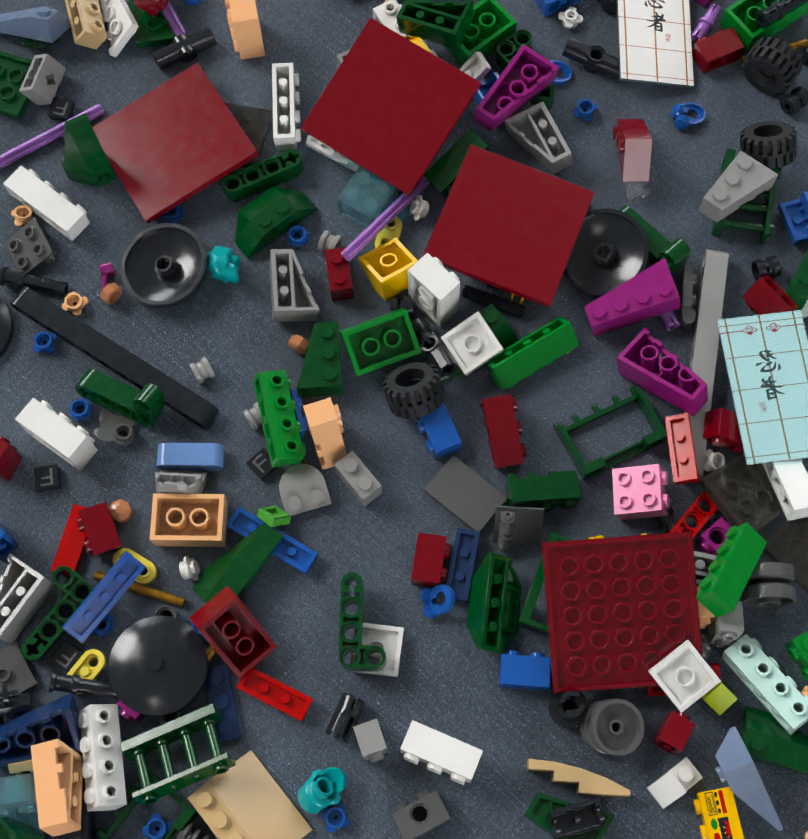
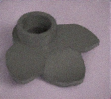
(112, 426)

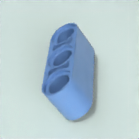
(190, 456)

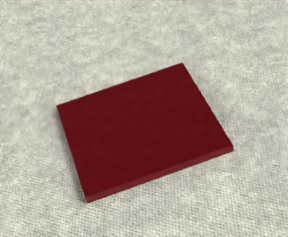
(390, 106)
(173, 142)
(509, 225)
(618, 608)

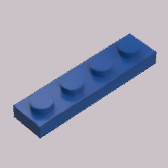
(288, 550)
(104, 597)

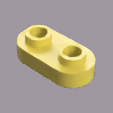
(389, 233)
(152, 572)
(84, 668)

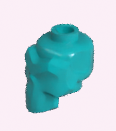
(224, 264)
(322, 789)

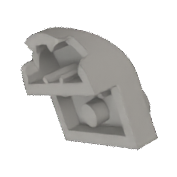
(180, 481)
(303, 489)

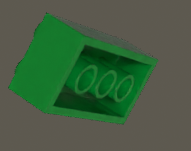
(742, 18)

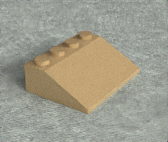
(248, 804)

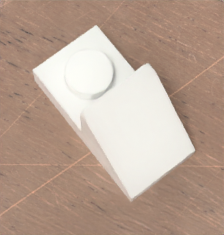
(476, 66)
(674, 783)

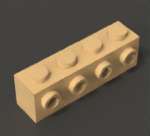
(86, 22)

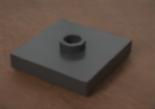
(16, 670)

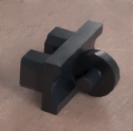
(13, 703)

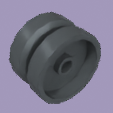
(770, 585)
(612, 726)

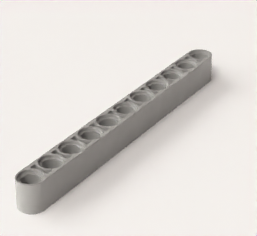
(707, 338)

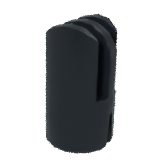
(349, 709)

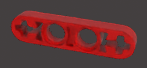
(697, 514)

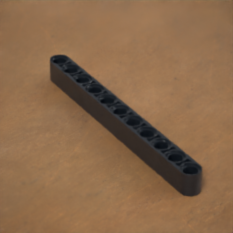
(113, 356)

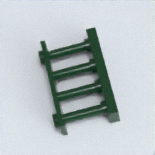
(766, 227)
(161, 738)

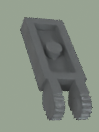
(687, 299)

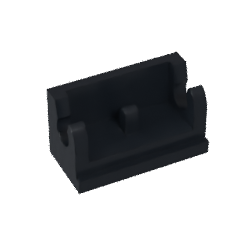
(575, 819)

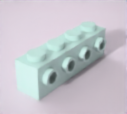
(767, 683)

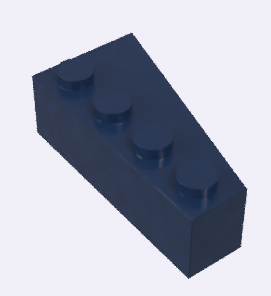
(38, 726)

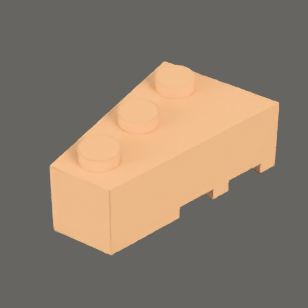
(326, 430)
(57, 787)

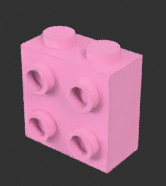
(640, 492)

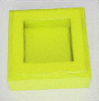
(719, 698)

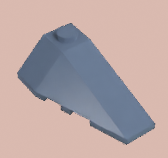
(35, 23)
(743, 778)

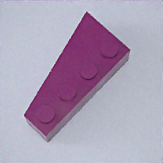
(519, 83)
(635, 300)
(661, 373)

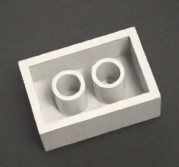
(434, 289)
(57, 433)
(440, 752)

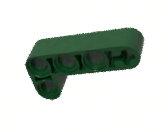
(511, 46)
(290, 160)
(659, 247)
(122, 399)
(55, 617)
(356, 622)

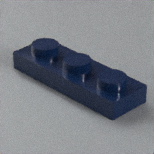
(463, 563)
(221, 695)

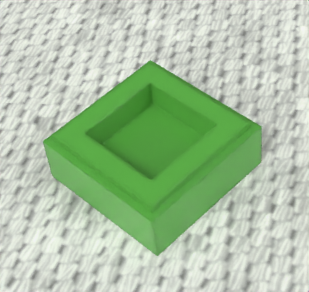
(274, 516)

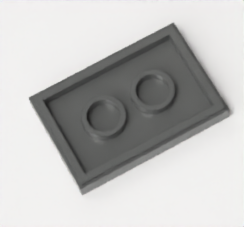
(465, 494)

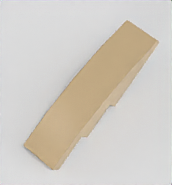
(587, 782)

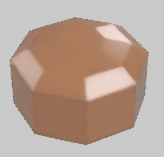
(110, 293)
(298, 344)
(120, 511)

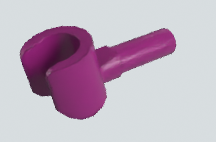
(106, 269)

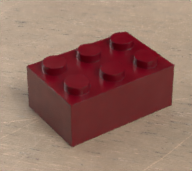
(233, 632)

